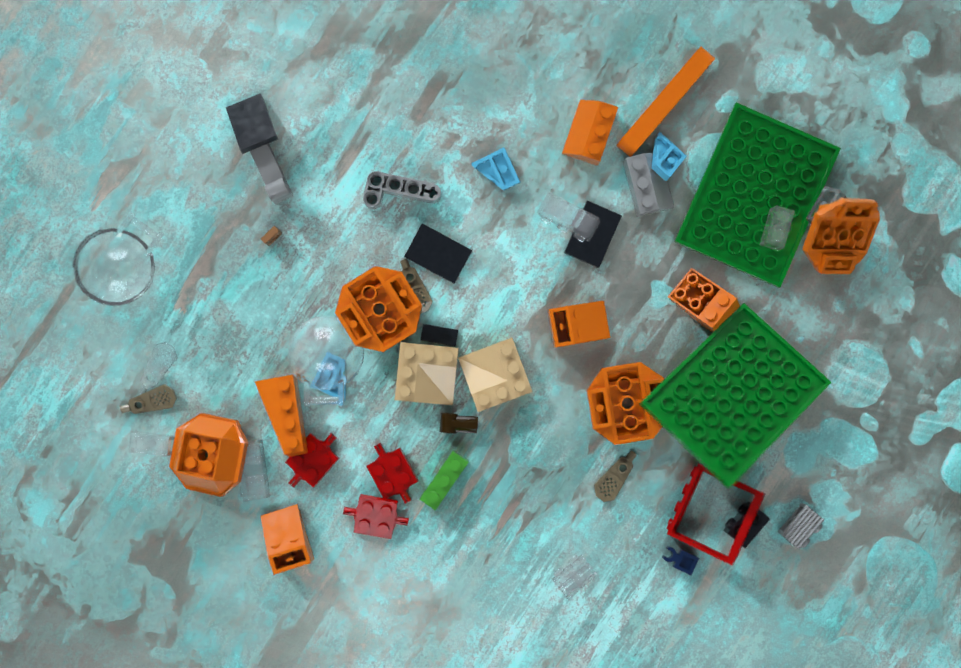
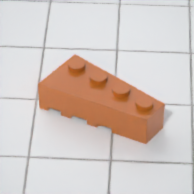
(284, 409)

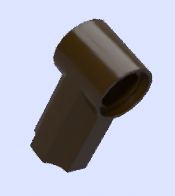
(454, 423)

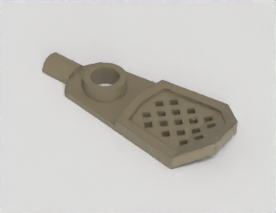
(416, 284)
(147, 400)
(617, 476)

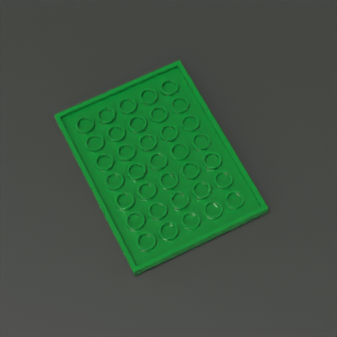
(750, 171)
(735, 395)

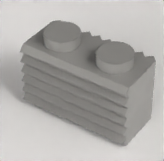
(801, 526)

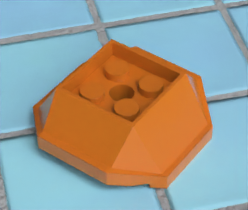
(841, 235)
(358, 305)
(606, 398)
(225, 449)

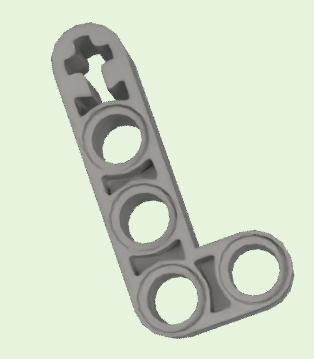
(272, 175)
(403, 191)

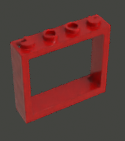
(681, 507)

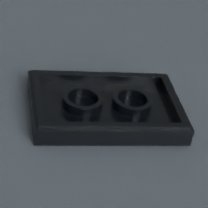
(251, 123)
(595, 250)
(438, 253)

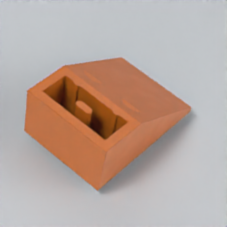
(704, 300)
(578, 323)
(286, 539)

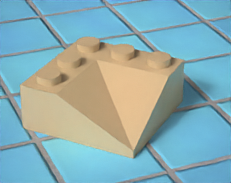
(426, 373)
(495, 374)

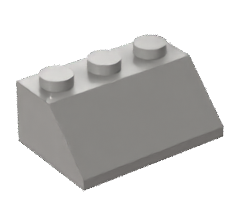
(647, 188)

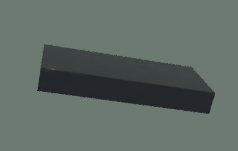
(439, 335)

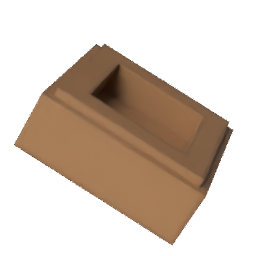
(271, 235)

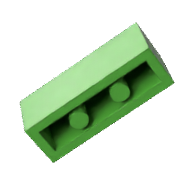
(444, 480)

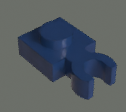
(683, 560)

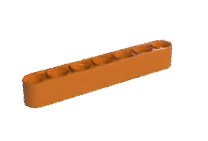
(665, 101)

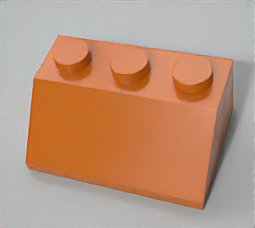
(590, 131)

